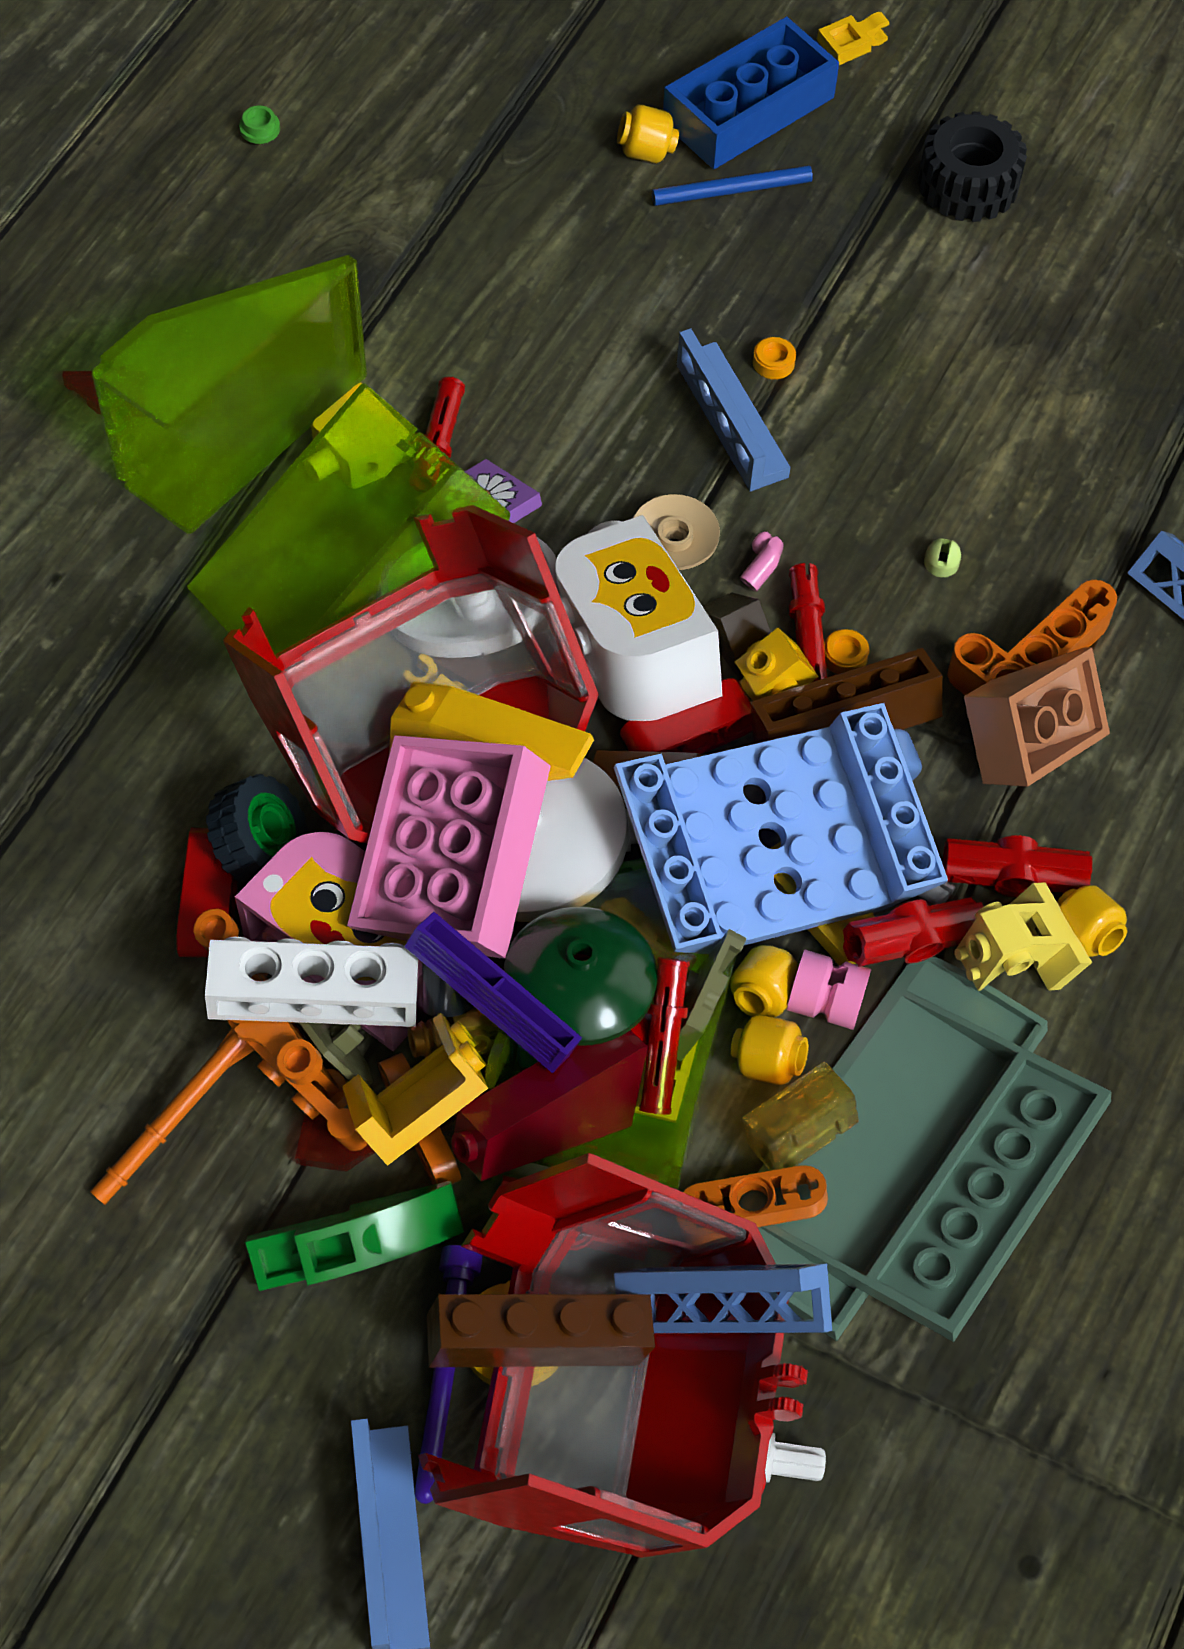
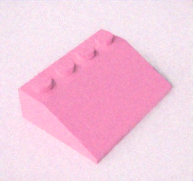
(451, 840)

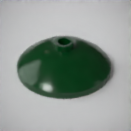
(592, 996)

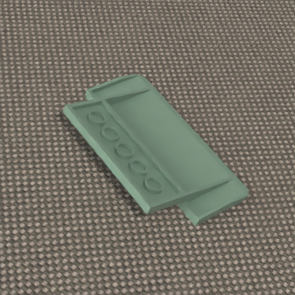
(947, 1155)

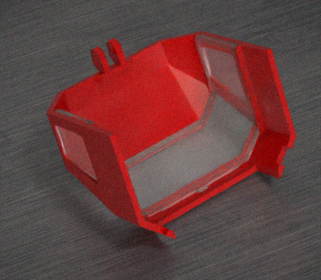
(471, 622)
(623, 1453)

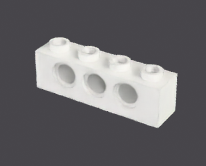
(288, 998)

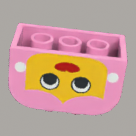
(309, 898)

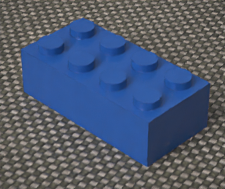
(751, 92)

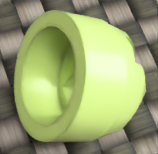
(941, 568)

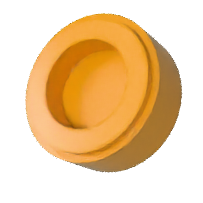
(774, 358)
(845, 651)

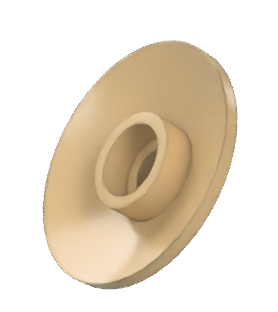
(686, 520)

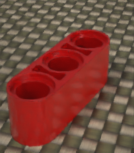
(695, 728)
(203, 888)

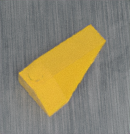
(460, 715)

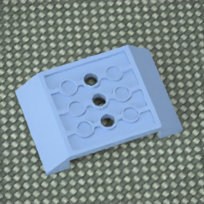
(834, 799)

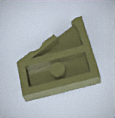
(705, 989)

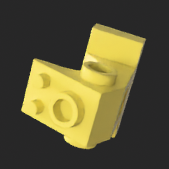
(1007, 941)

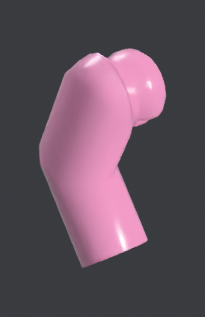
(769, 553)

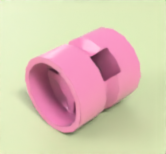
(828, 989)

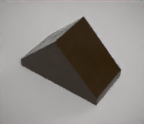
(739, 625)

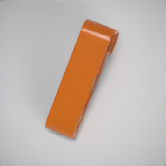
(1043, 643)

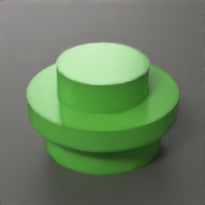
(259, 125)

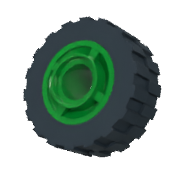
(252, 823)

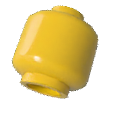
(647, 134)
(1094, 919)
(764, 981)
(770, 1049)

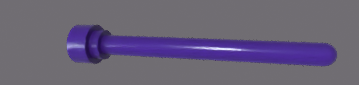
(458, 1270)

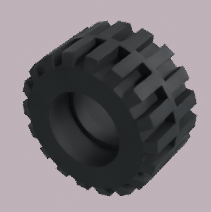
(972, 166)

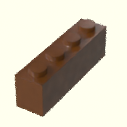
(904, 683)
(539, 1330)

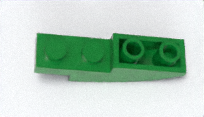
(355, 1239)

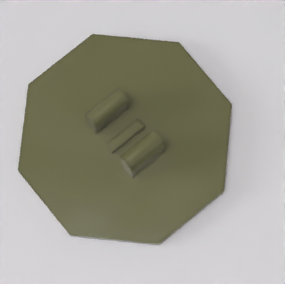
(339, 1047)

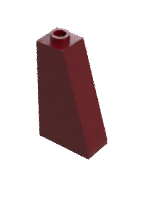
(549, 1111)

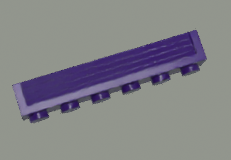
(493, 992)

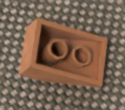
(1036, 718)

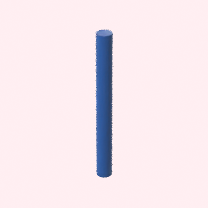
(732, 185)

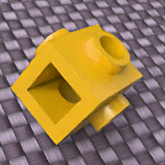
(774, 666)

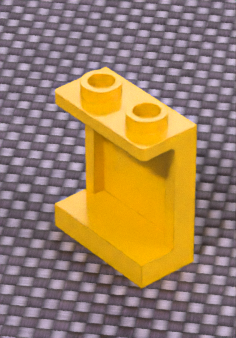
(420, 1097)

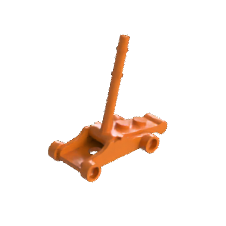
(285, 1057)

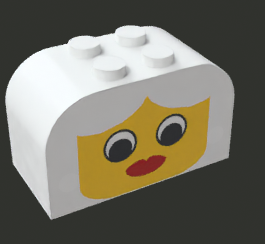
(638, 623)

